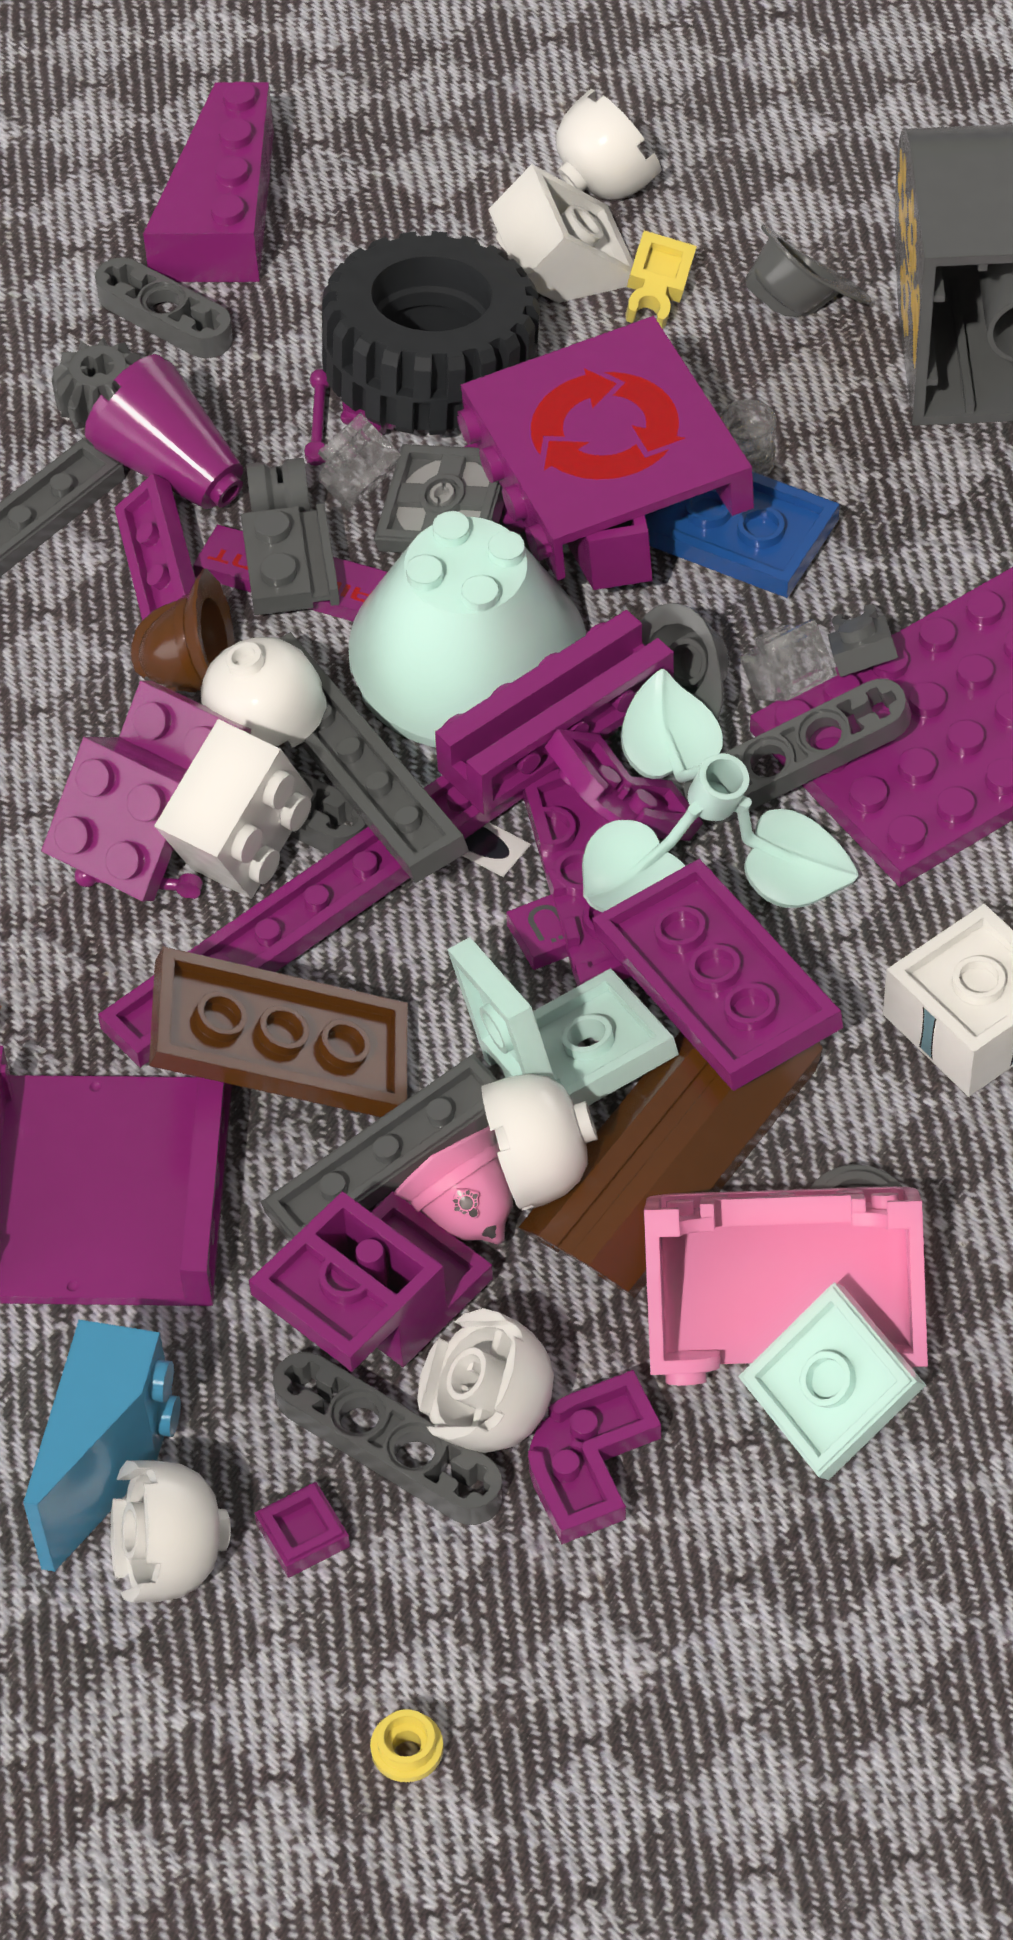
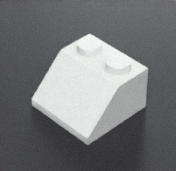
(561, 237)

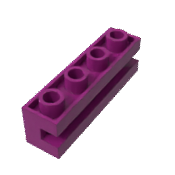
(583, 688)

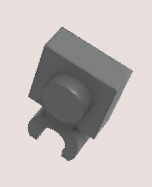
(861, 641)

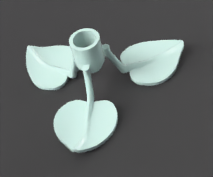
(675, 733)

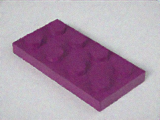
(717, 974)

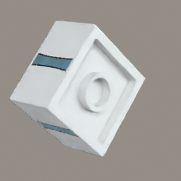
(958, 999)

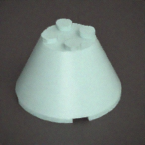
(455, 624)

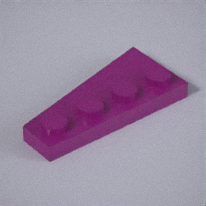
(562, 831)

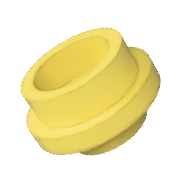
(403, 1727)

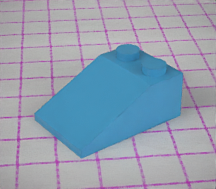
(106, 1411)

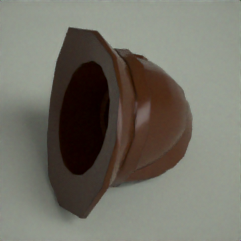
(184, 637)

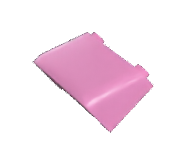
(747, 1263)

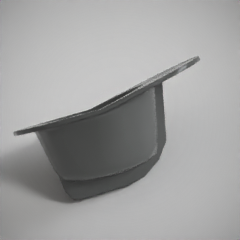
(795, 282)
(698, 650)

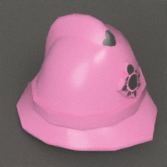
(463, 1189)

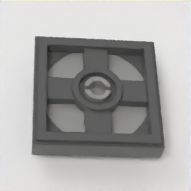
(430, 483)

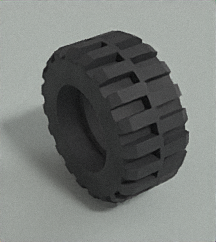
(421, 321)

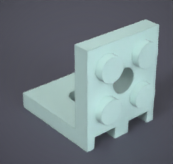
(547, 1038)

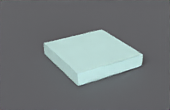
(831, 1381)

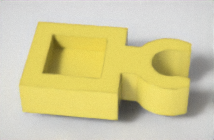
(658, 275)

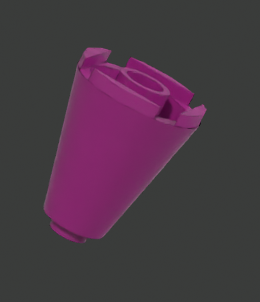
(164, 430)

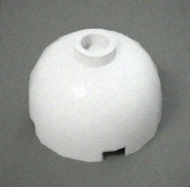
(603, 150)
(266, 689)
(538, 1136)
(486, 1383)
(165, 1530)

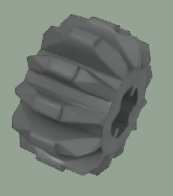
(88, 375)

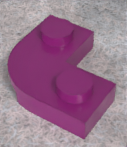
(606, 786)
(571, 1452)

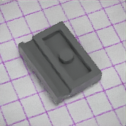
(289, 559)

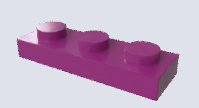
(154, 544)

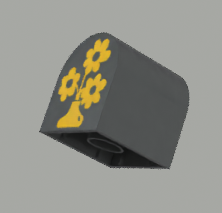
(956, 272)

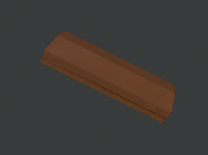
(667, 1136)

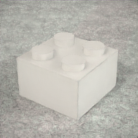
(235, 809)

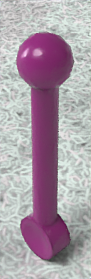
(320, 384)
(187, 885)

